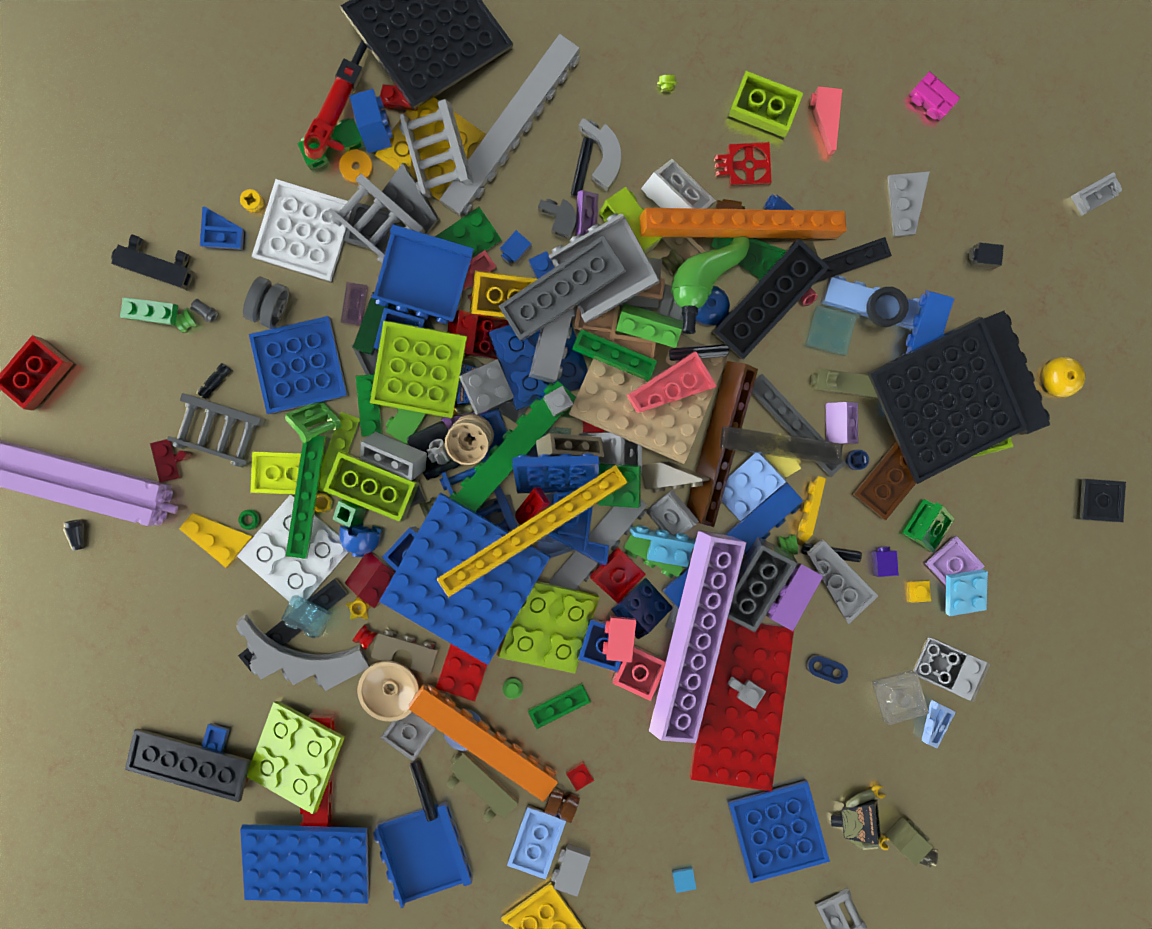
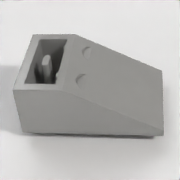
(618, 450)
(951, 669)

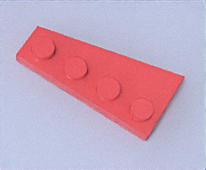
(678, 381)

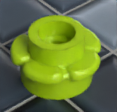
(667, 82)

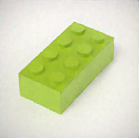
(371, 486)

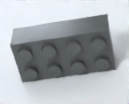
(760, 582)

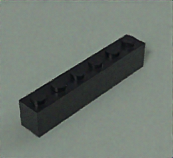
(1017, 372)

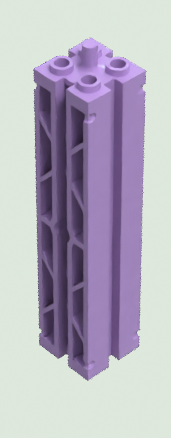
(84, 485)

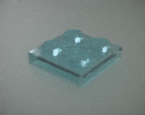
(831, 330)

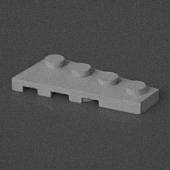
(843, 583)

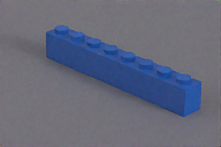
(755, 524)

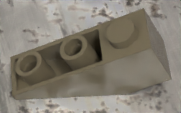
(666, 474)

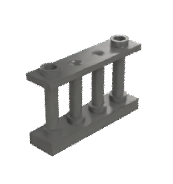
(212, 410)

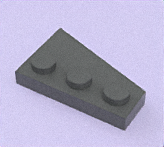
(404, 193)

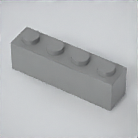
(551, 348)

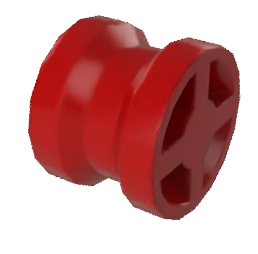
(365, 637)

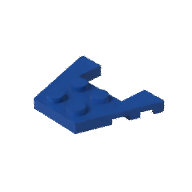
(576, 534)

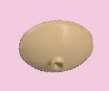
(379, 699)

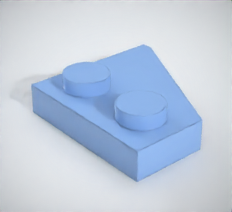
(936, 723)

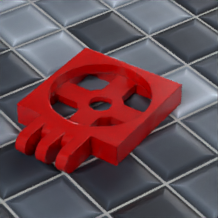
(730, 165)

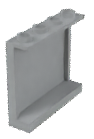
(622, 240)

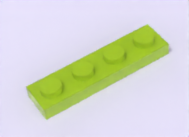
(340, 442)

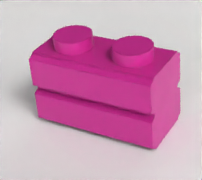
(934, 96)

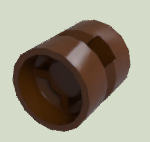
(562, 805)

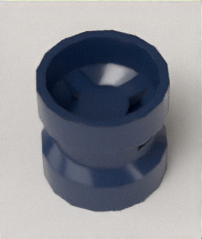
(859, 457)

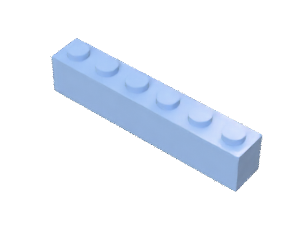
(854, 297)

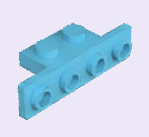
(665, 546)

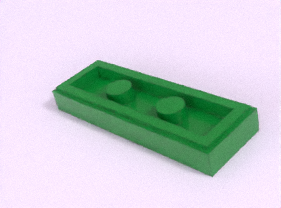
(559, 706)

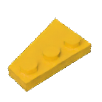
(215, 538)

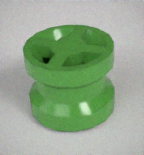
(185, 320)
(788, 544)

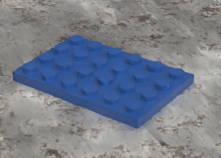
(305, 863)

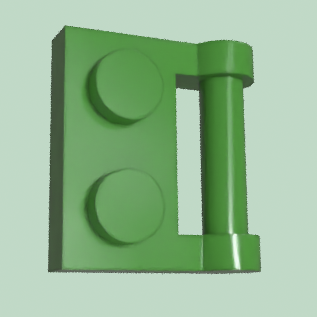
(312, 415)

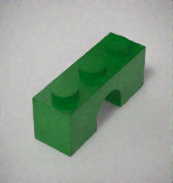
(345, 133)

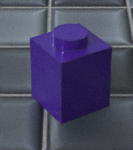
(885, 562)

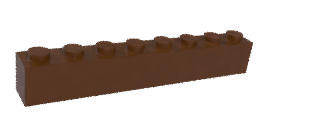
(716, 461)

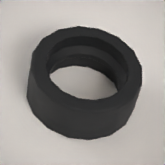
(903, 306)

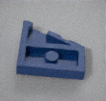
(219, 232)

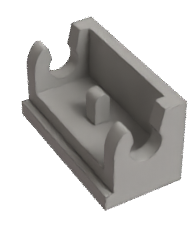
(1097, 194)

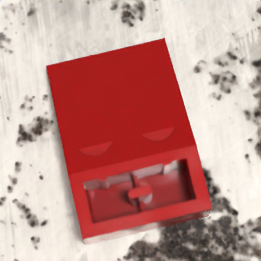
(477, 330)

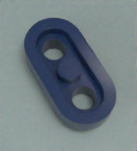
(826, 669)

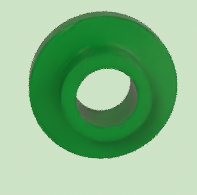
(242, 519)

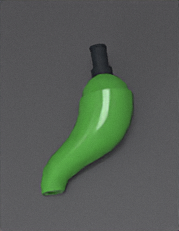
(697, 276)

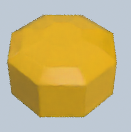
(323, 503)

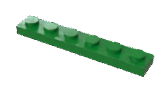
(305, 497)

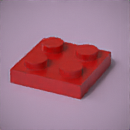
(617, 575)

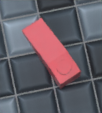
(826, 112)

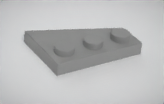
(906, 201)

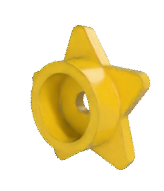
(358, 613)

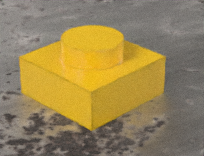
(919, 591)

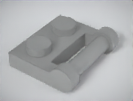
(833, 916)

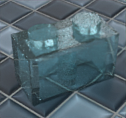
(306, 616)

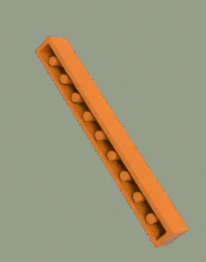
(742, 223)

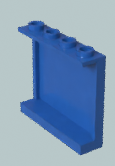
(422, 274)
(422, 854)

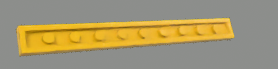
(531, 531)

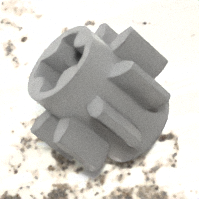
(438, 452)

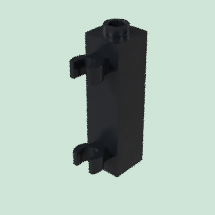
(152, 267)

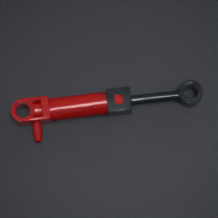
(322, 127)

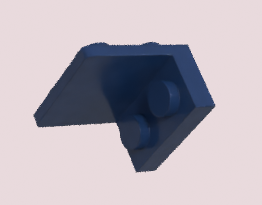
(644, 605)

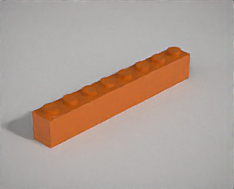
(483, 742)

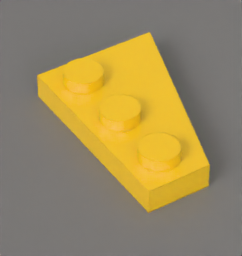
(810, 510)

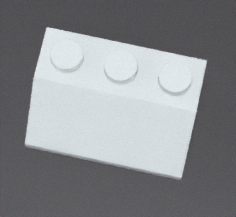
(675, 188)

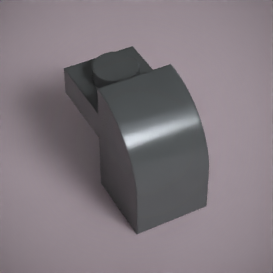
(565, 217)

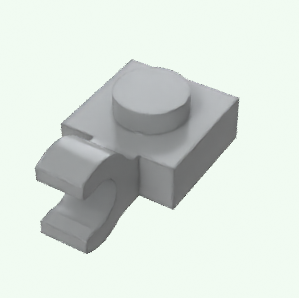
(748, 692)

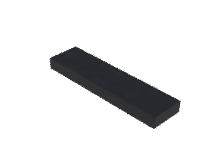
(856, 258)

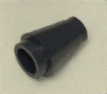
(75, 534)

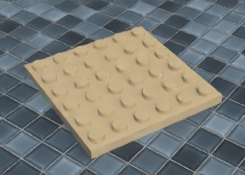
(663, 429)

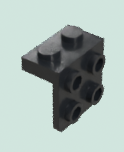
(422, 440)

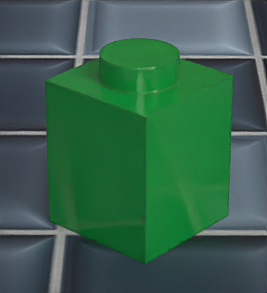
(349, 513)

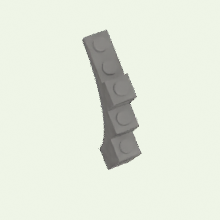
(297, 666)

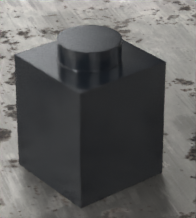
(986, 255)

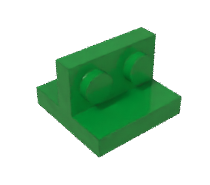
(929, 525)

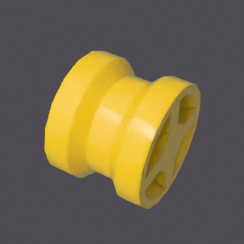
(253, 205)

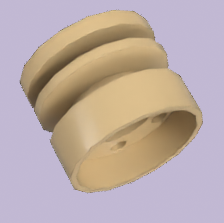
(463, 448)

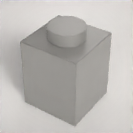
(558, 401)

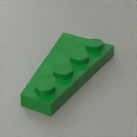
(759, 255)

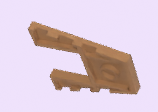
(605, 325)

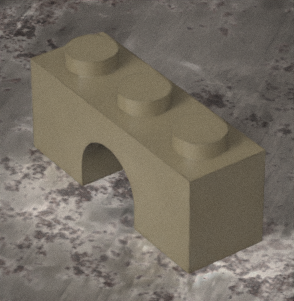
(423, 654)

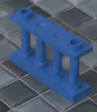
(499, 505)

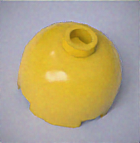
(1063, 377)

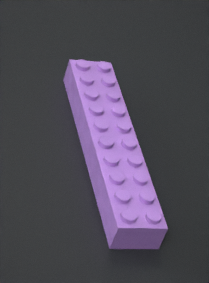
(697, 637)

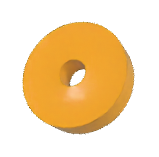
(352, 157)

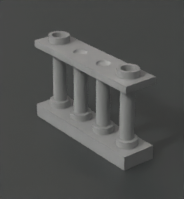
(455, 153)
(381, 200)

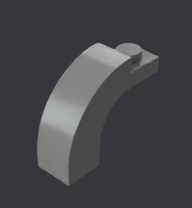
(609, 168)

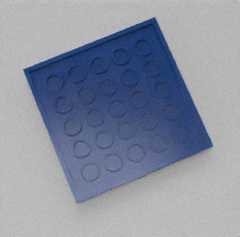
(480, 612)

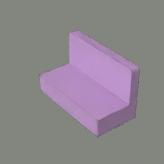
(842, 422)

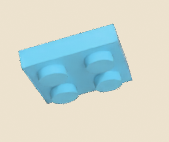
(966, 592)

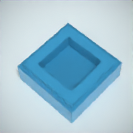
(684, 879)

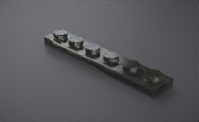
(781, 445)

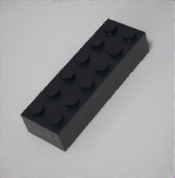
(770, 298)

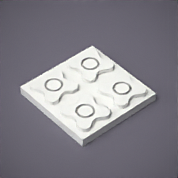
(300, 231)
(292, 575)

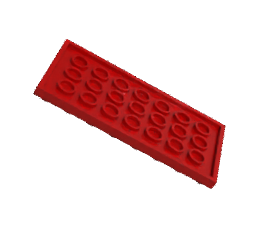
(734, 739)

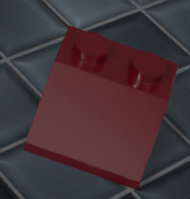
(370, 579)

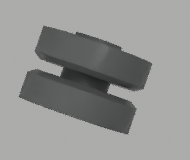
(265, 302)

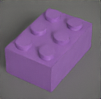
(794, 596)

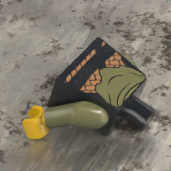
(861, 820)

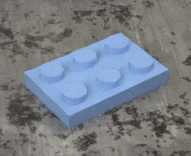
(751, 485)
(536, 842)

